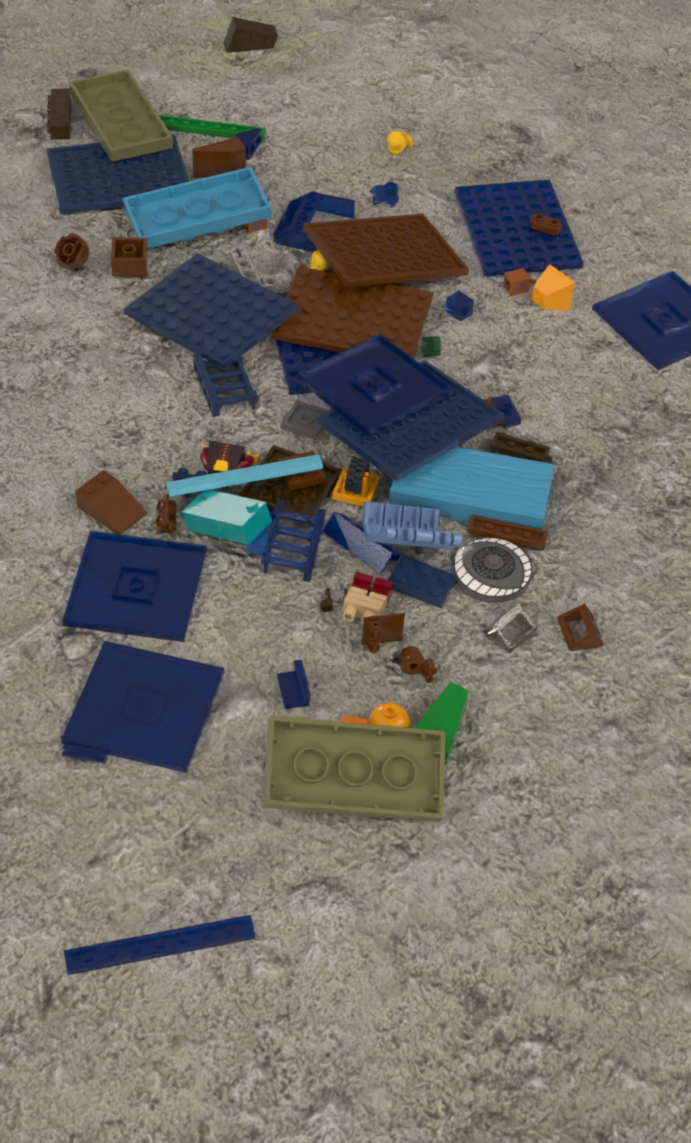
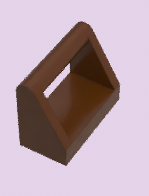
(590, 641)

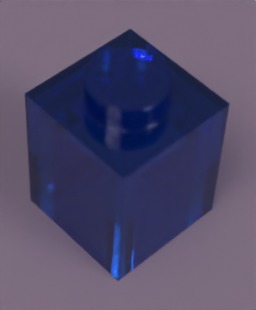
(459, 305)

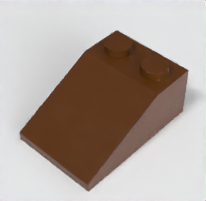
(218, 158)
(109, 503)

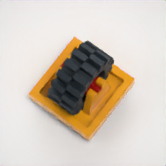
(356, 483)

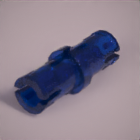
(85, 753)

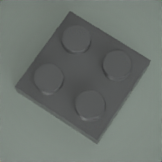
(303, 420)

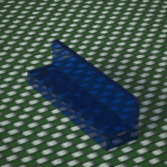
(353, 538)

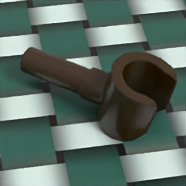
(326, 604)

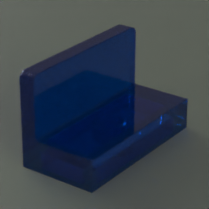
(294, 687)

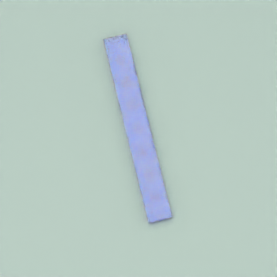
(159, 944)

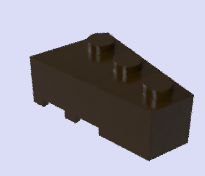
(249, 36)

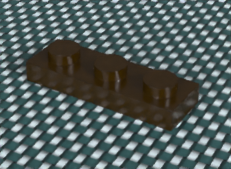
(519, 448)

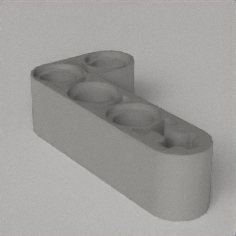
(243, 266)

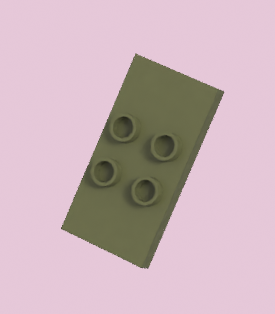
(120, 115)
(354, 769)

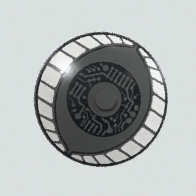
(492, 569)

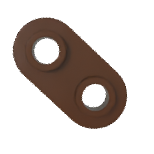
(545, 224)

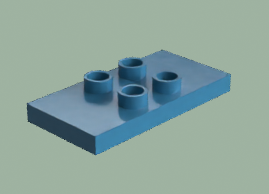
(197, 207)

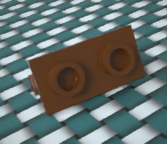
(166, 515)

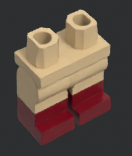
(364, 599)

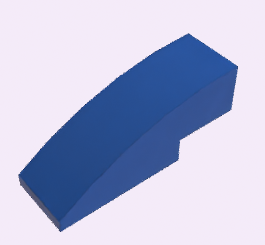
(261, 542)

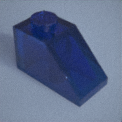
(251, 140)

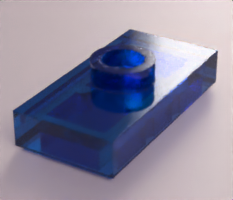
(510, 413)

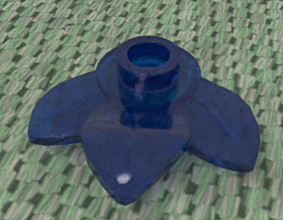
(385, 192)

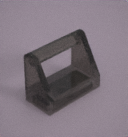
(518, 614)

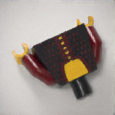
(225, 457)

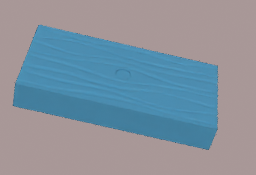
(480, 485)

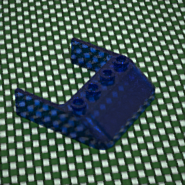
(302, 210)

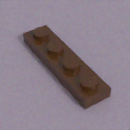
(508, 531)

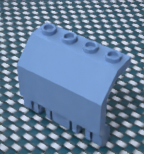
(406, 526)

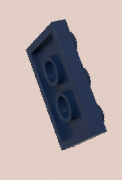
(422, 581)

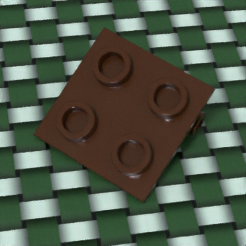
(381, 630)

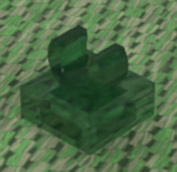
(431, 346)

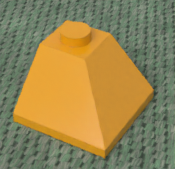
(553, 290)

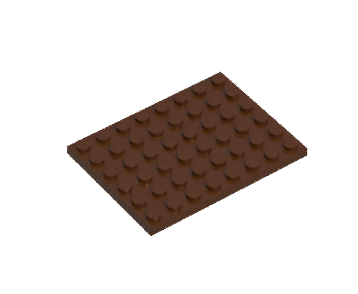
(385, 250)
(344, 317)

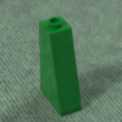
(446, 715)

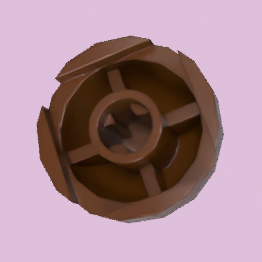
(72, 251)

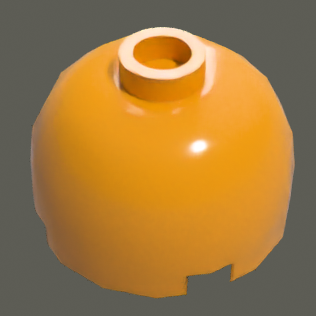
(389, 715)

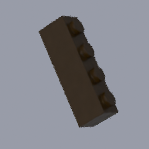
(59, 114)

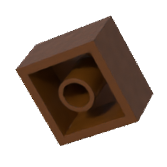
(129, 257)

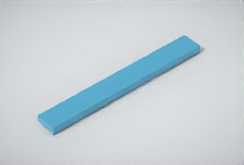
(244, 475)

